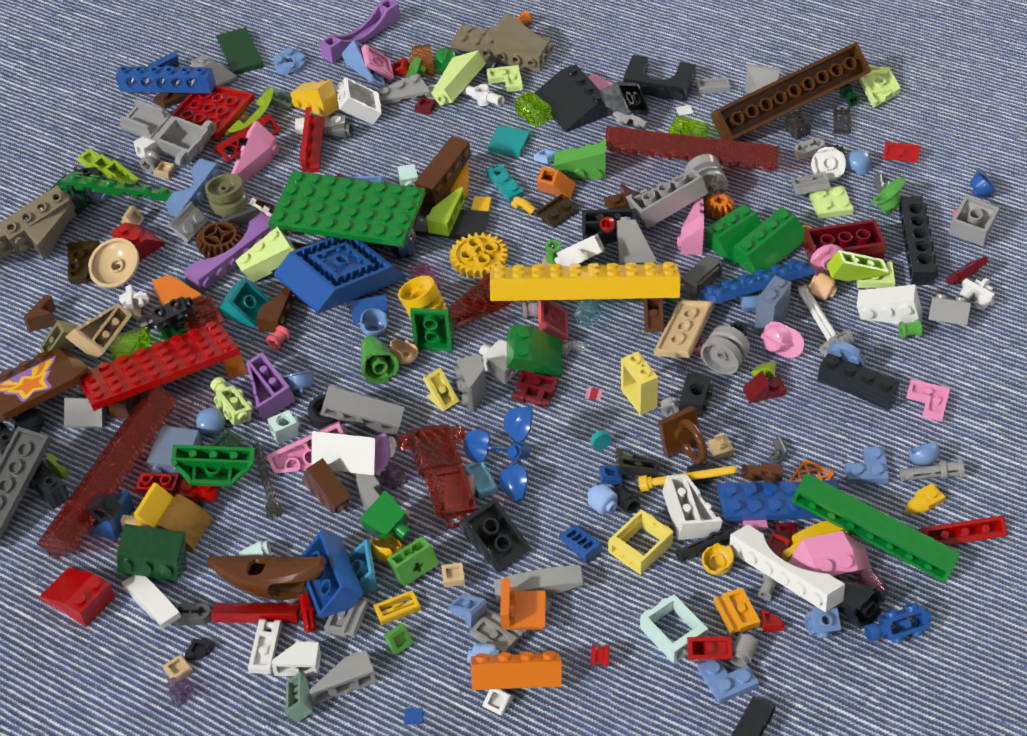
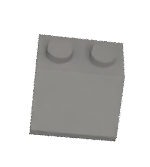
(973, 220)

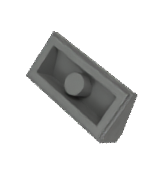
(243, 216)

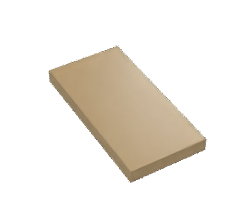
(684, 328)

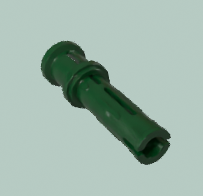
(848, 93)

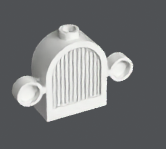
(580, 251)

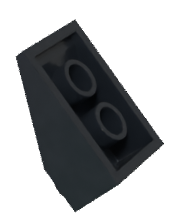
(494, 535)

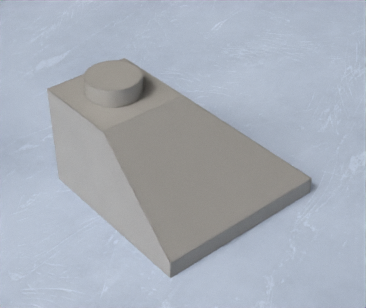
(221, 75)
(759, 77)

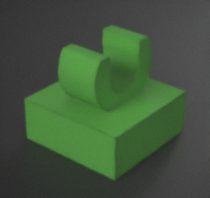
(415, 68)
(398, 638)

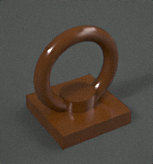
(681, 433)

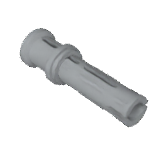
(941, 470)

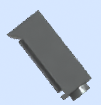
(700, 276)

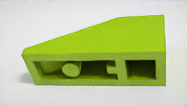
(445, 213)
(852, 266)

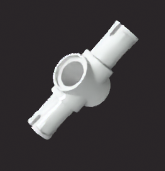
(483, 95)

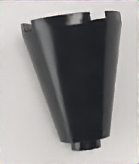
(860, 603)

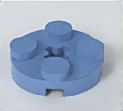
(289, 61)
(847, 352)

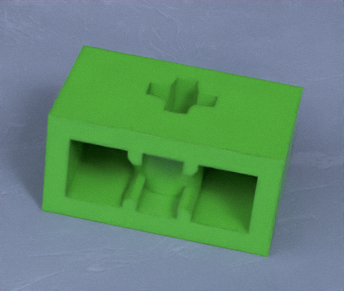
(413, 561)

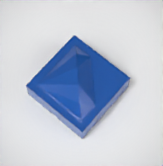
(610, 475)

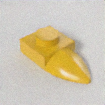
(925, 500)

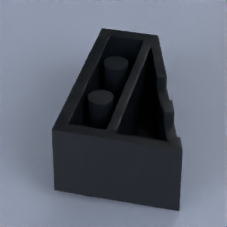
(592, 218)

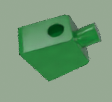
(386, 518)

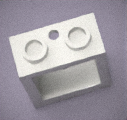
(358, 100)

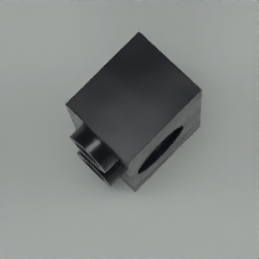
(695, 393)

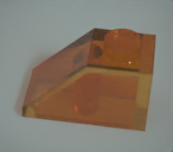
(425, 54)

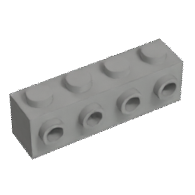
(362, 410)

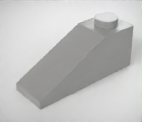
(347, 676)

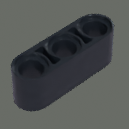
(755, 718)

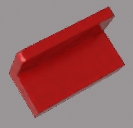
(901, 152)

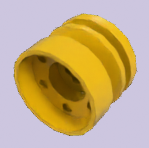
(421, 293)

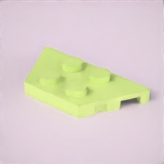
(879, 85)

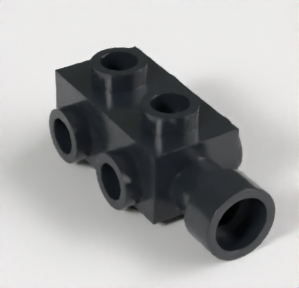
(169, 314)

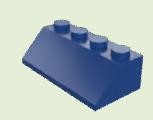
(338, 585)

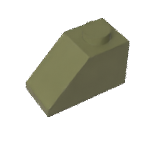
(57, 336)

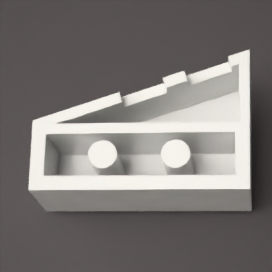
(890, 304)
(687, 509)

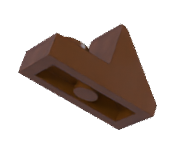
(619, 200)
(41, 314)
(653, 315)

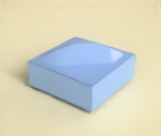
(544, 156)

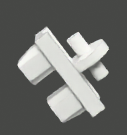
(979, 290)
(133, 301)

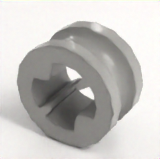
(669, 406)

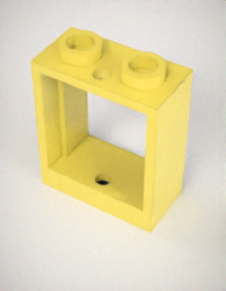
(639, 383)
(628, 555)

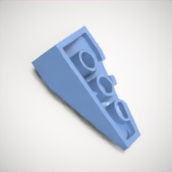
(354, 58)

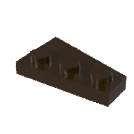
(78, 257)

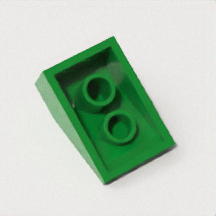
(432, 329)
(533, 351)

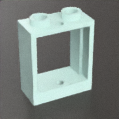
(678, 649)

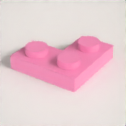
(932, 395)

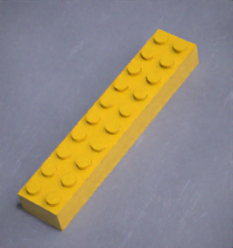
(584, 282)

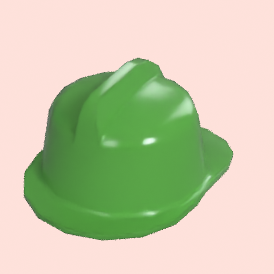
(889, 197)

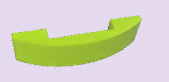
(263, 102)

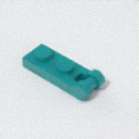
(504, 182)

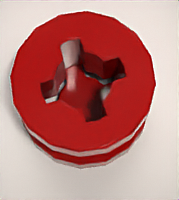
(600, 655)

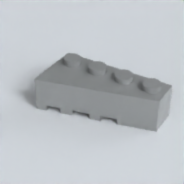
(667, 197)

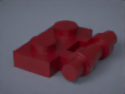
(537, 384)

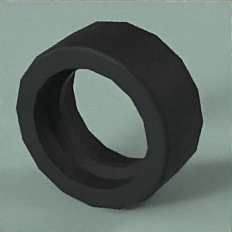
(319, 422)

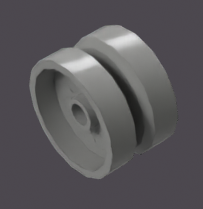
(725, 349)

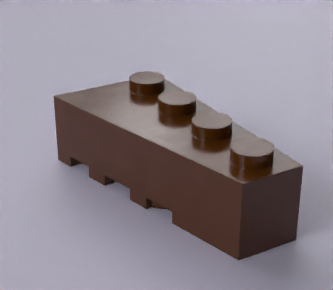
(443, 171)

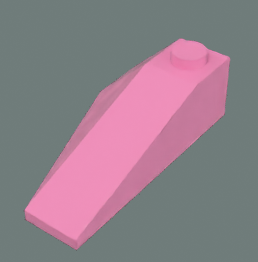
(257, 153)
(692, 231)
(298, 454)

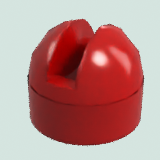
(605, 222)

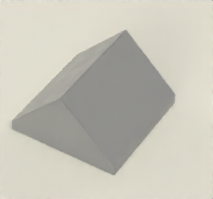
(81, 415)

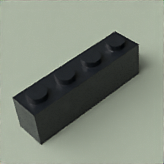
(858, 381)

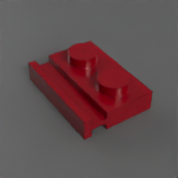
(967, 270)

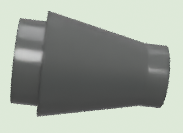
(341, 130)

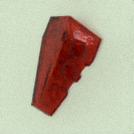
(475, 304)

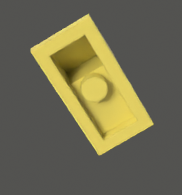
(440, 389)

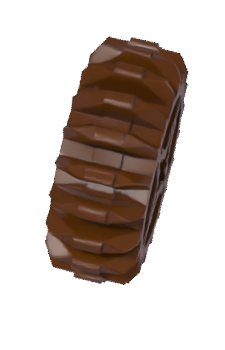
(218, 238)

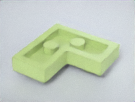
(507, 74)

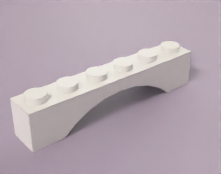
(815, 587)

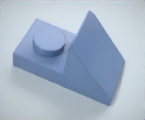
(470, 608)

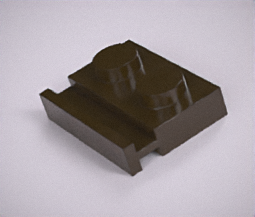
(557, 211)

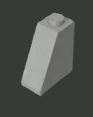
(632, 243)

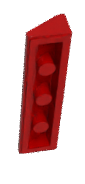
(967, 530)
(254, 611)

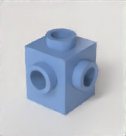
(822, 623)

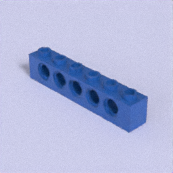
(165, 79)

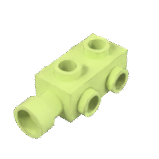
(231, 402)

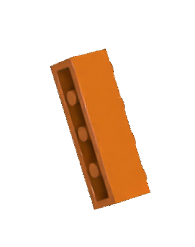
(515, 671)

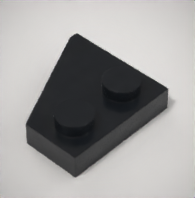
(636, 465)

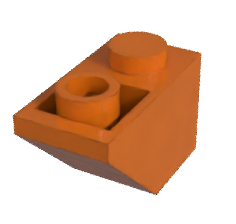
(555, 183)

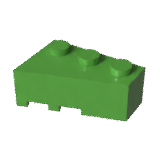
(583, 162)

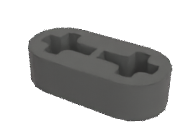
(191, 613)

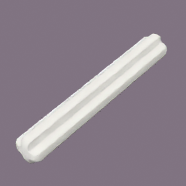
(816, 312)

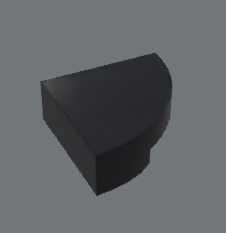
(198, 649)

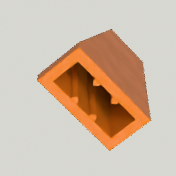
(171, 288)

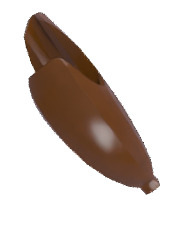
(268, 576)

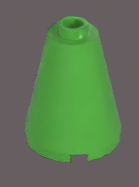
(377, 361)

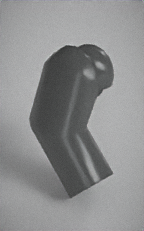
(879, 183)

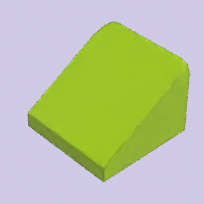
(768, 369)

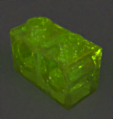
(532, 109)

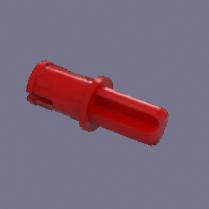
(307, 612)

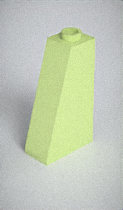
(457, 76)

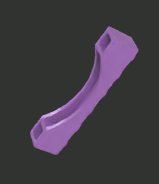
(383, 16)
(208, 271)

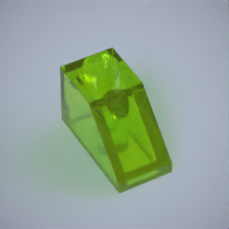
(130, 342)

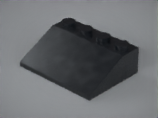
(573, 98)

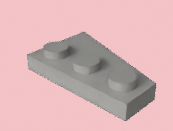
(405, 88)

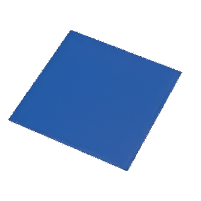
(413, 716)

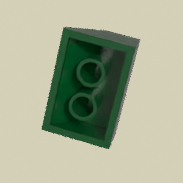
(152, 552)

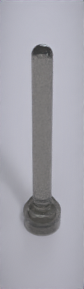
(273, 507)

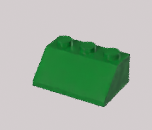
(730, 230)

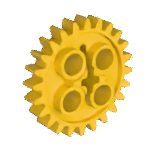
(478, 254)

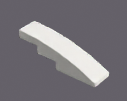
(151, 600)

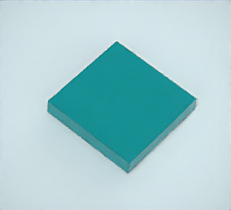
(509, 141)

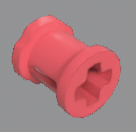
(278, 337)

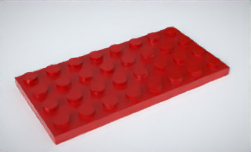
(157, 365)

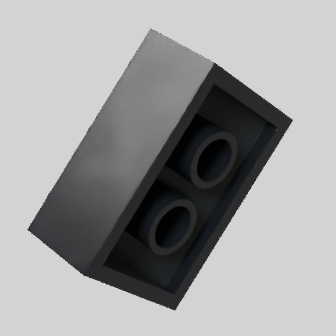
(625, 98)

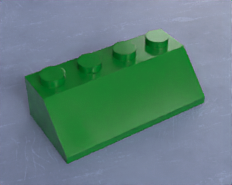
(769, 242)

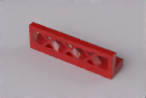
(234, 139)
(312, 142)

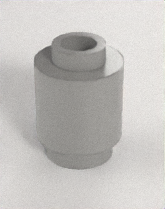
(744, 649)

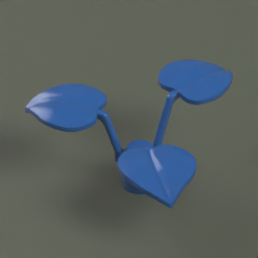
(518, 424)

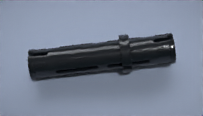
(701, 545)

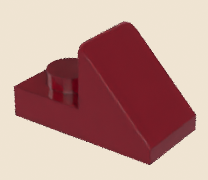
(761, 388)

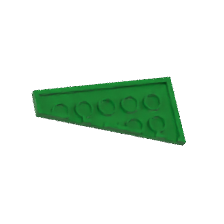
(112, 186)

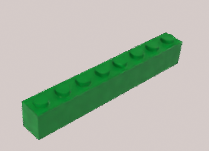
(875, 527)

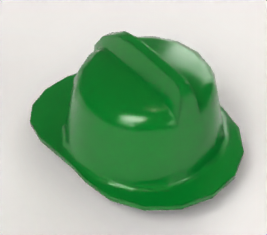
(442, 59)

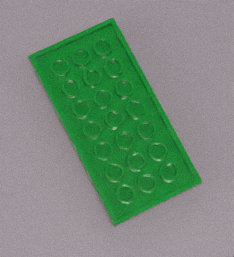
(347, 208)

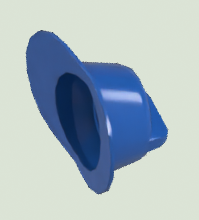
(982, 184)

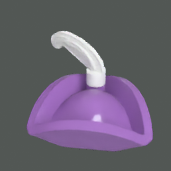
(383, 452)

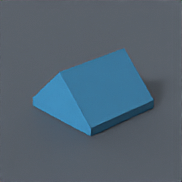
(363, 565)

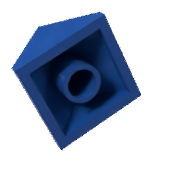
(112, 528)

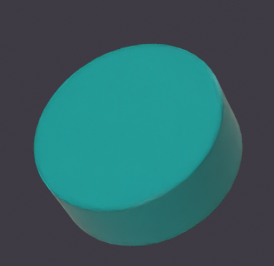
(600, 439)

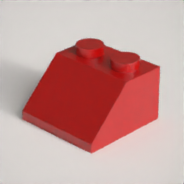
(140, 237)

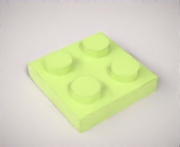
(831, 202)

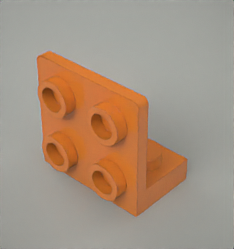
(521, 608)

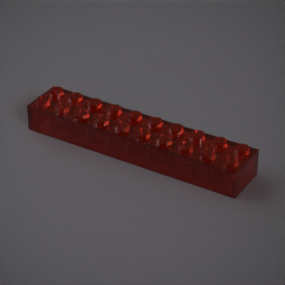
(688, 147)
(107, 471)

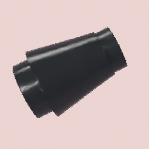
(628, 501)

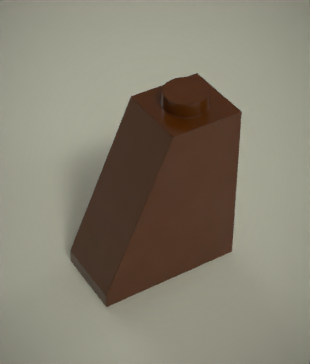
(326, 486)

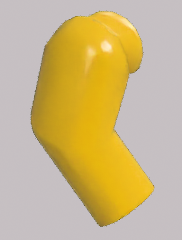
(520, 202)

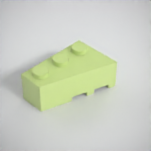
(265, 255)

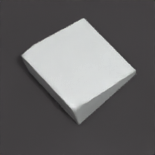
(498, 700)

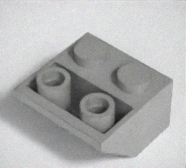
(948, 310)
(471, 380)

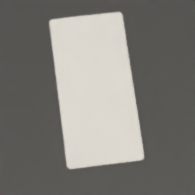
(344, 452)

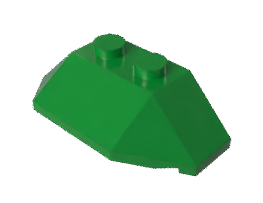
(212, 464)

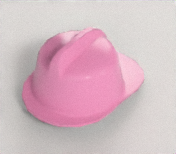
(782, 340)

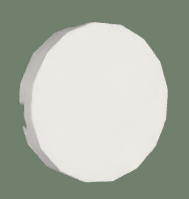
(829, 160)

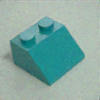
(243, 303)

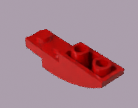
(175, 485)

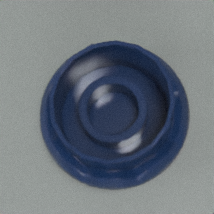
(409, 248)

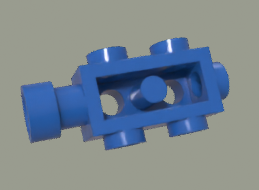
(900, 624)

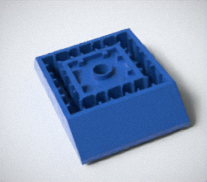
(335, 272)

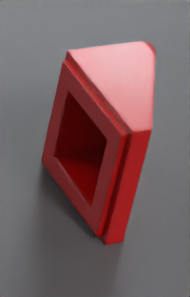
(400, 67)

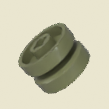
(226, 194)

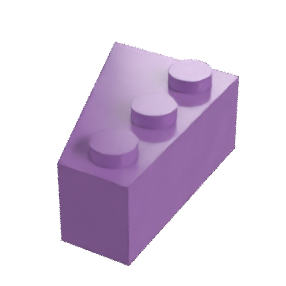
(268, 386)

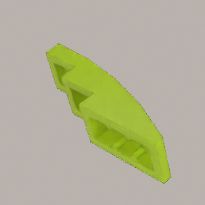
(106, 167)

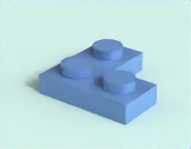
(871, 471)
(725, 685)

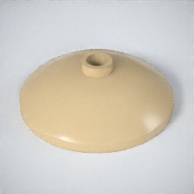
(108, 258)

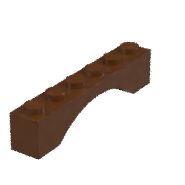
(277, 309)

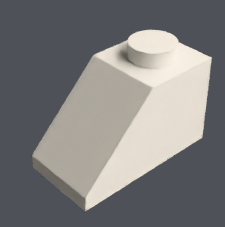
(297, 658)

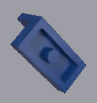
(360, 305)

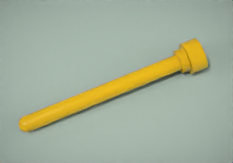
(647, 483)

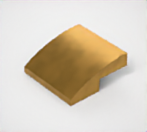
(185, 517)

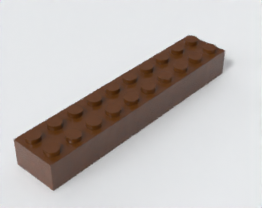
(790, 92)

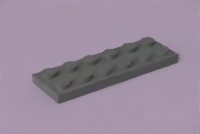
(17, 470)

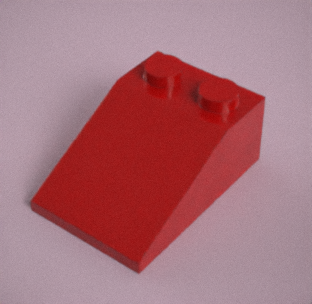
(79, 595)

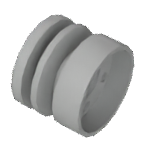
(711, 172)

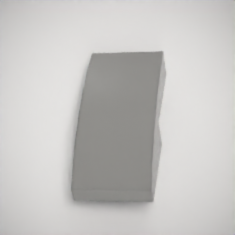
(627, 119)

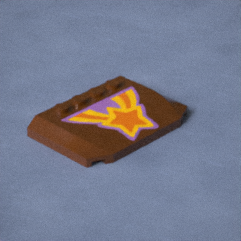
(38, 380)

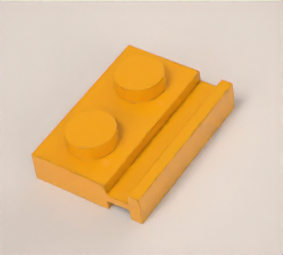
(736, 611)

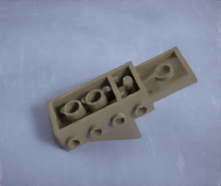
(506, 43)
(42, 226)

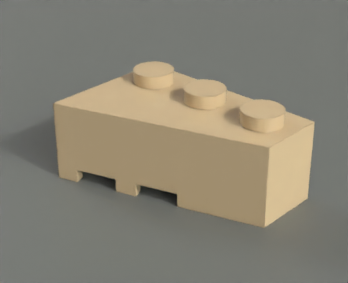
(100, 331)

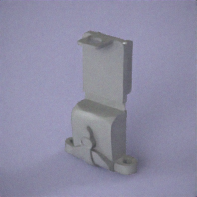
(171, 133)

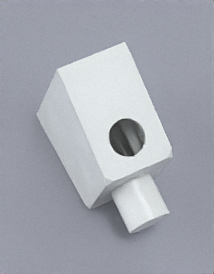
(495, 361)

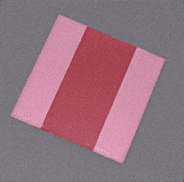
(593, 393)

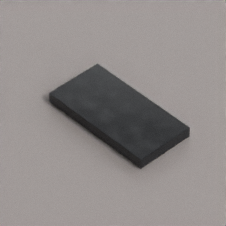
(466, 223)

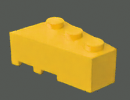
(317, 95)

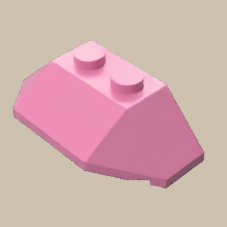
(831, 554)

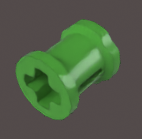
(550, 252)
(910, 329)

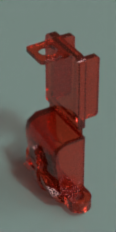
(442, 469)

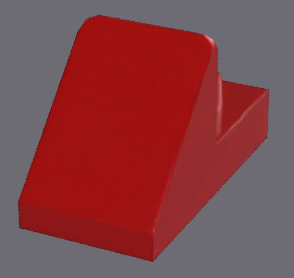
(709, 648)

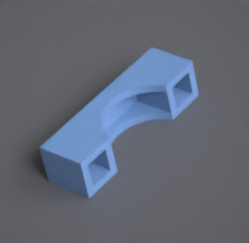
(201, 173)

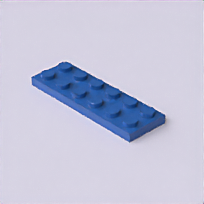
(751, 283)
(762, 501)

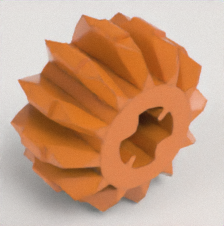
(718, 205)

